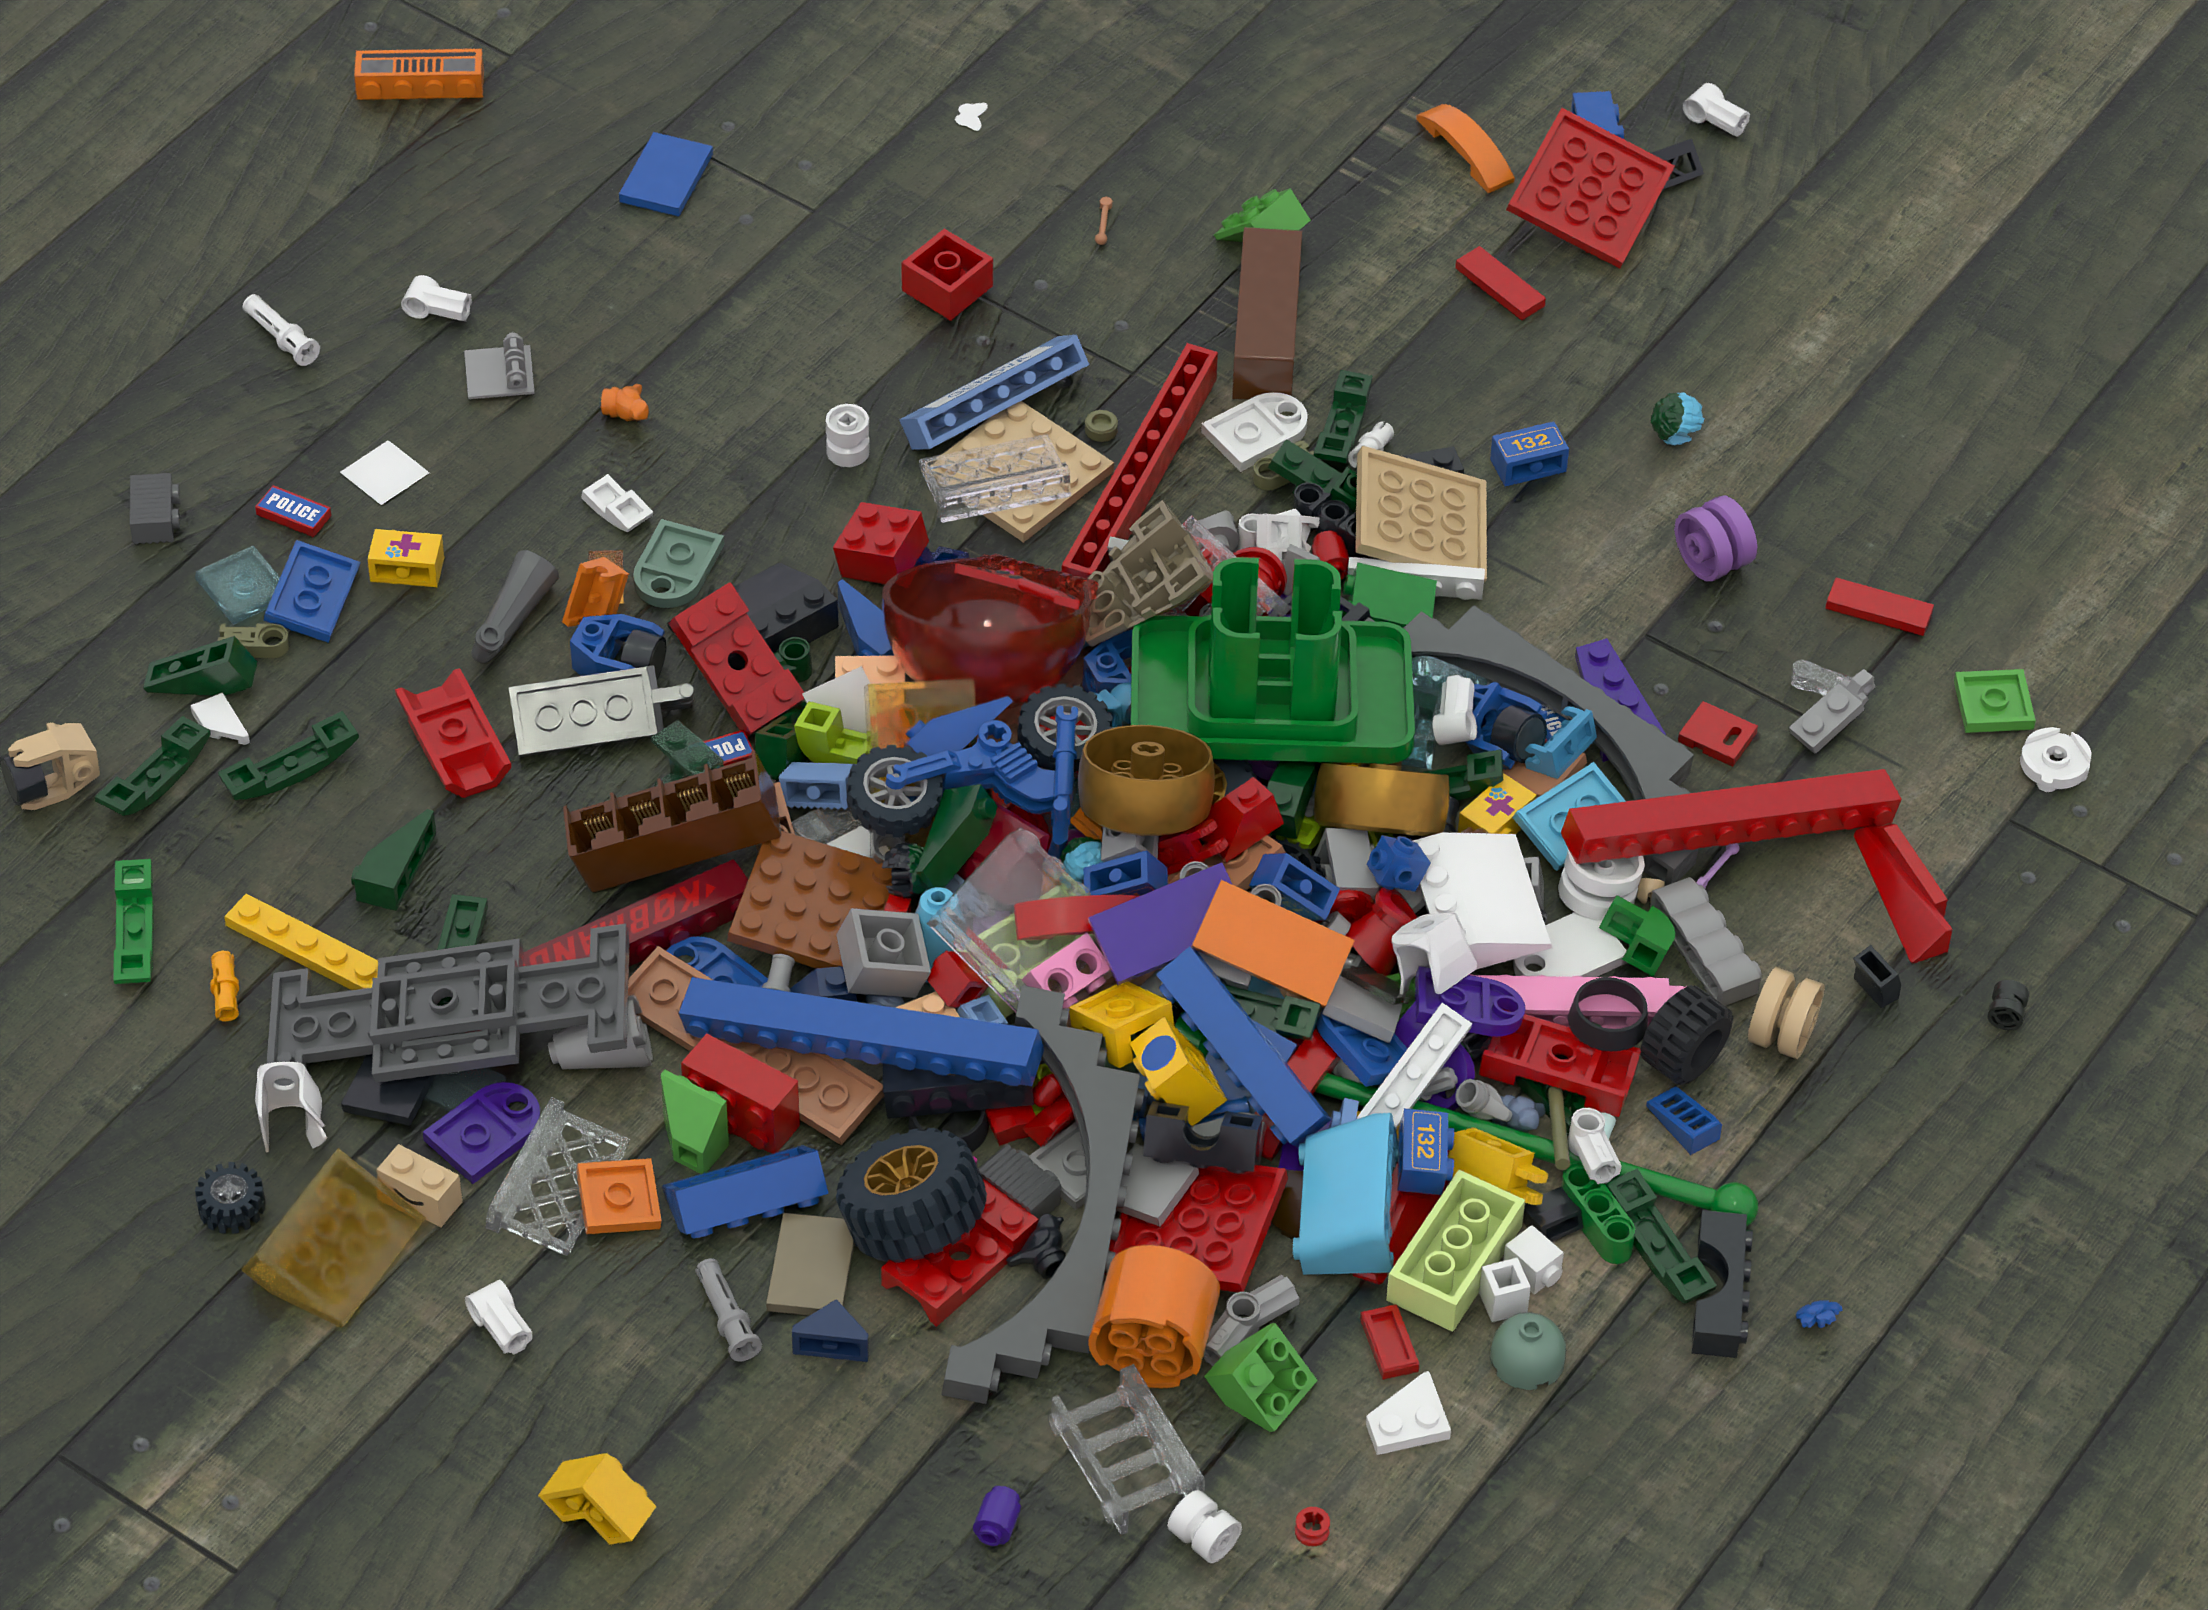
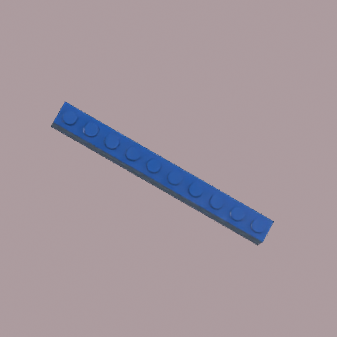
(862, 1031)

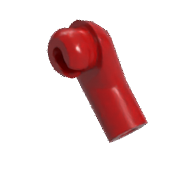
(1046, 1091)

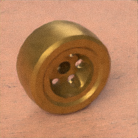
(1146, 780)
(1381, 799)

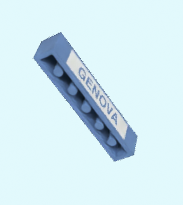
(994, 392)

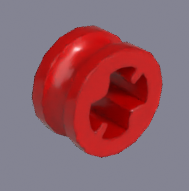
(1310, 1537)

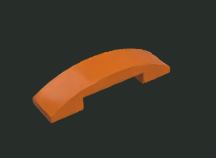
(1471, 142)

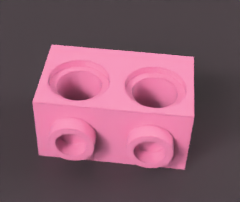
(1063, 969)

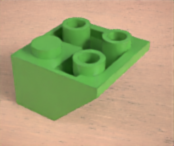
(1271, 211)
(693, 1122)
(1262, 1378)

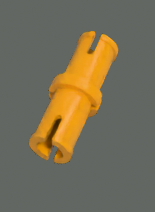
(224, 986)

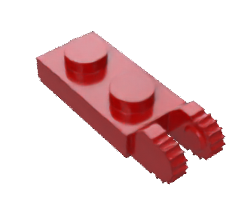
(1184, 847)

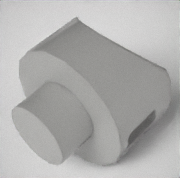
(1223, 528)

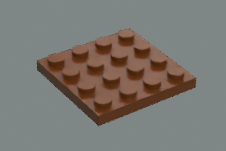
(802, 898)

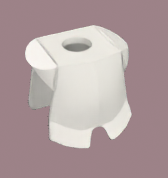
(1433, 943)
(301, 1094)

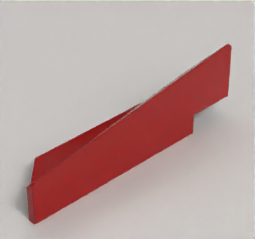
(1907, 891)
(1406, 1216)

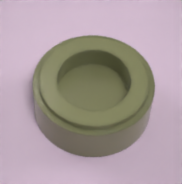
(1101, 425)

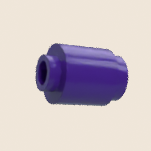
(997, 1516)

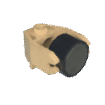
(72, 761)

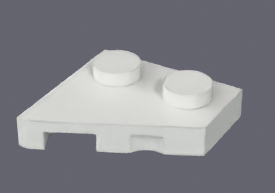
(1409, 1418)

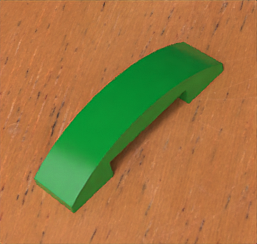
(134, 921)

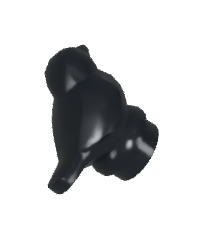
(1042, 1247)

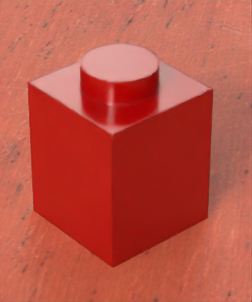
(955, 980)

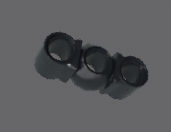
(1332, 514)

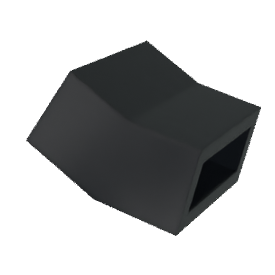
(1877, 977)
(1555, 1216)

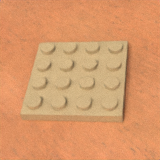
(1020, 422)
(1419, 512)

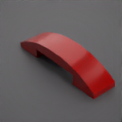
(1061, 915)
(1310, 1064)

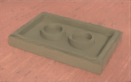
(810, 1264)

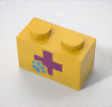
(406, 558)
(1496, 807)

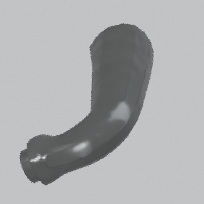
(521, 591)

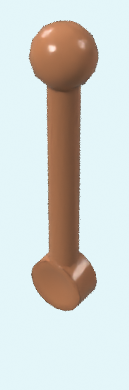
(1105, 205)

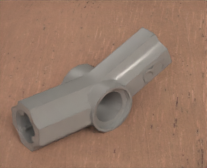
(1261, 1307)

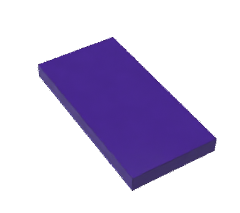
(1156, 925)

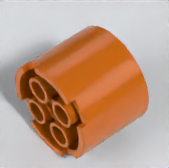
(1155, 1314)

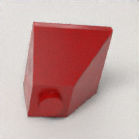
(1244, 818)

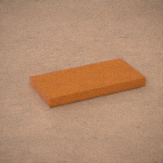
(1272, 943)

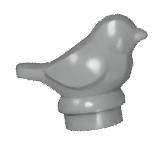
(1481, 1101)

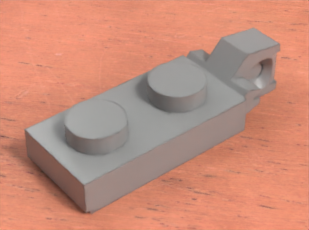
(1833, 711)

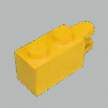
(1497, 1163)

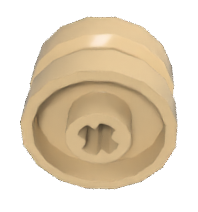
(1786, 1013)

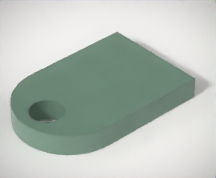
(678, 560)

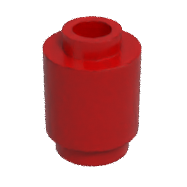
(1331, 549)

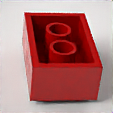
(758, 1097)

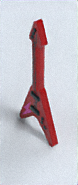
(1012, 579)

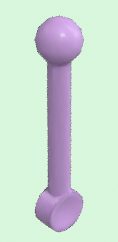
(1731, 849)

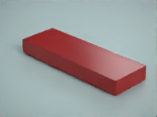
(1500, 283)
(1879, 606)

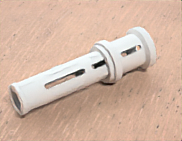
(288, 336)

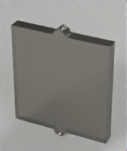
(1377, 984)

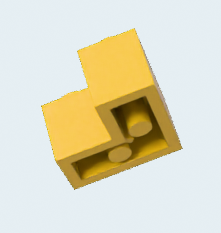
(601, 1494)

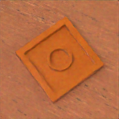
(618, 1196)

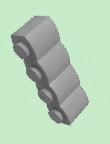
(1706, 943)

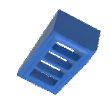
(1692, 1140)

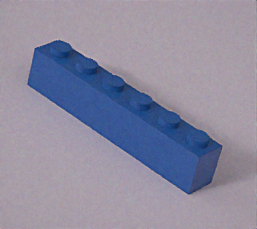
(1243, 1047)

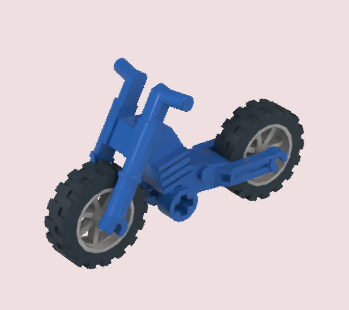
(1004, 766)

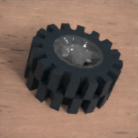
(216, 1194)

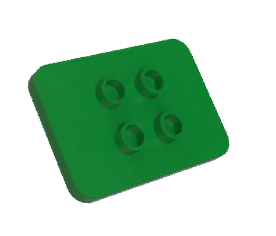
(1277, 683)

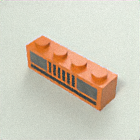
(419, 74)

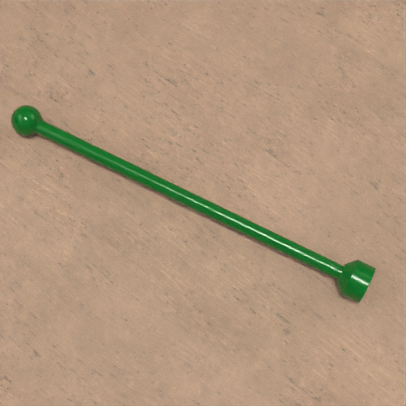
(1729, 1198)

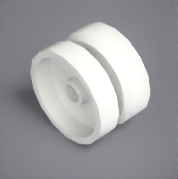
(1593, 886)

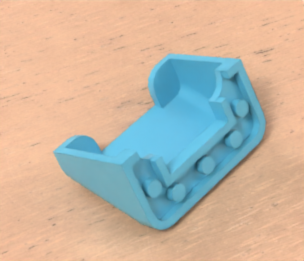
(1347, 1197)

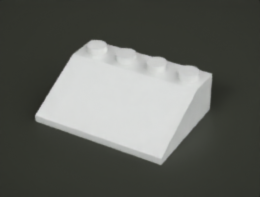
(1488, 889)

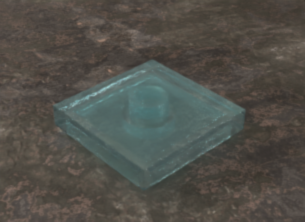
(239, 584)

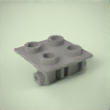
(500, 370)

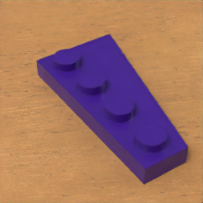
(1603, 668)

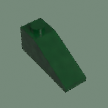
(205, 670)
(778, 743)
(1292, 789)
(957, 831)
(393, 863)

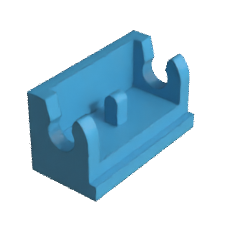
(1565, 745)

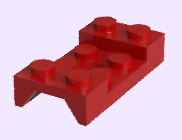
(722, 627)
(1531, 1053)
(945, 1283)

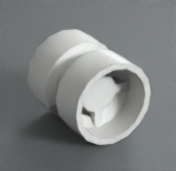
(847, 435)
(1199, 1522)

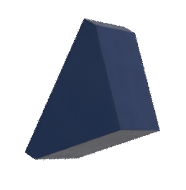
(831, 1334)

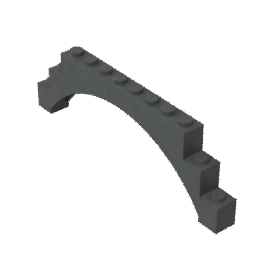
(1638, 750)
(1068, 1303)

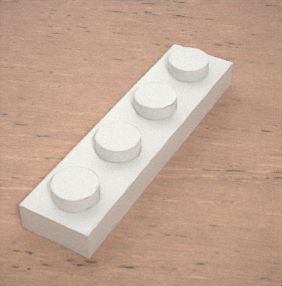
(1451, 580)
(1419, 1064)

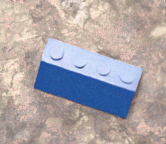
(746, 1190)

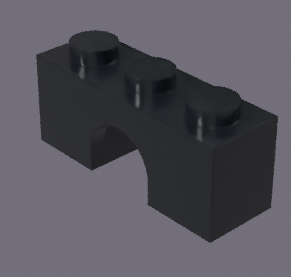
(1172, 1139)

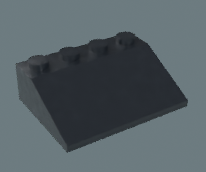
(786, 606)

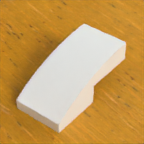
(615, 505)

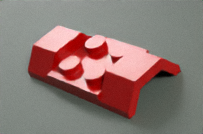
(456, 736)

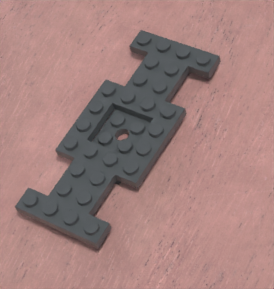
(488, 994)

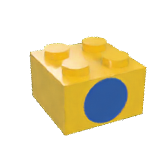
(1176, 1070)

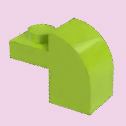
(825, 739)

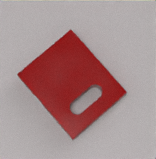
(1710, 730)

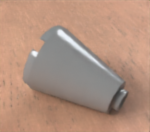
(572, 1052)

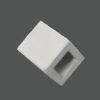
(1538, 1257)
(1504, 1289)

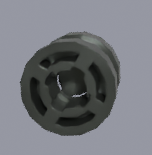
(2006, 1010)

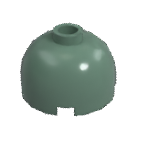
(1528, 1351)

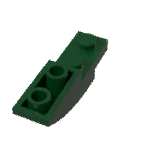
(1302, 467)

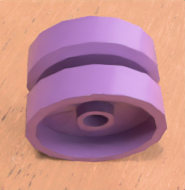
(1716, 538)

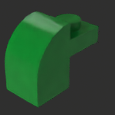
(1645, 932)

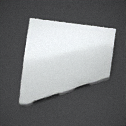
(1280, 531)

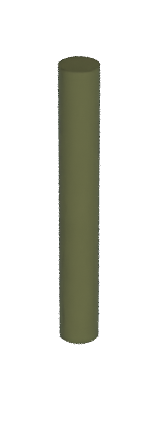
(1558, 1127)

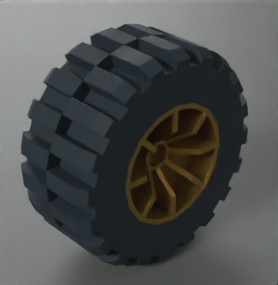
(911, 1195)

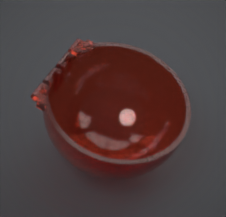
(985, 631)

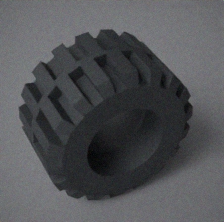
(1686, 1035)

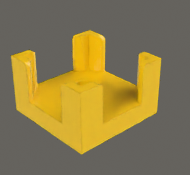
(1117, 1015)

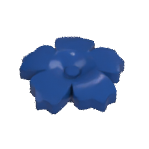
(1819, 1312)

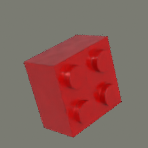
(947, 274)
(880, 542)

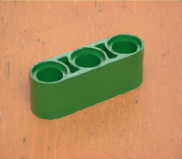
(1603, 1217)

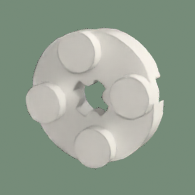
(2055, 774)

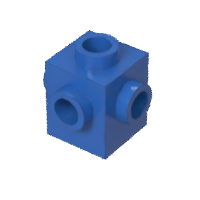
(1398, 863)

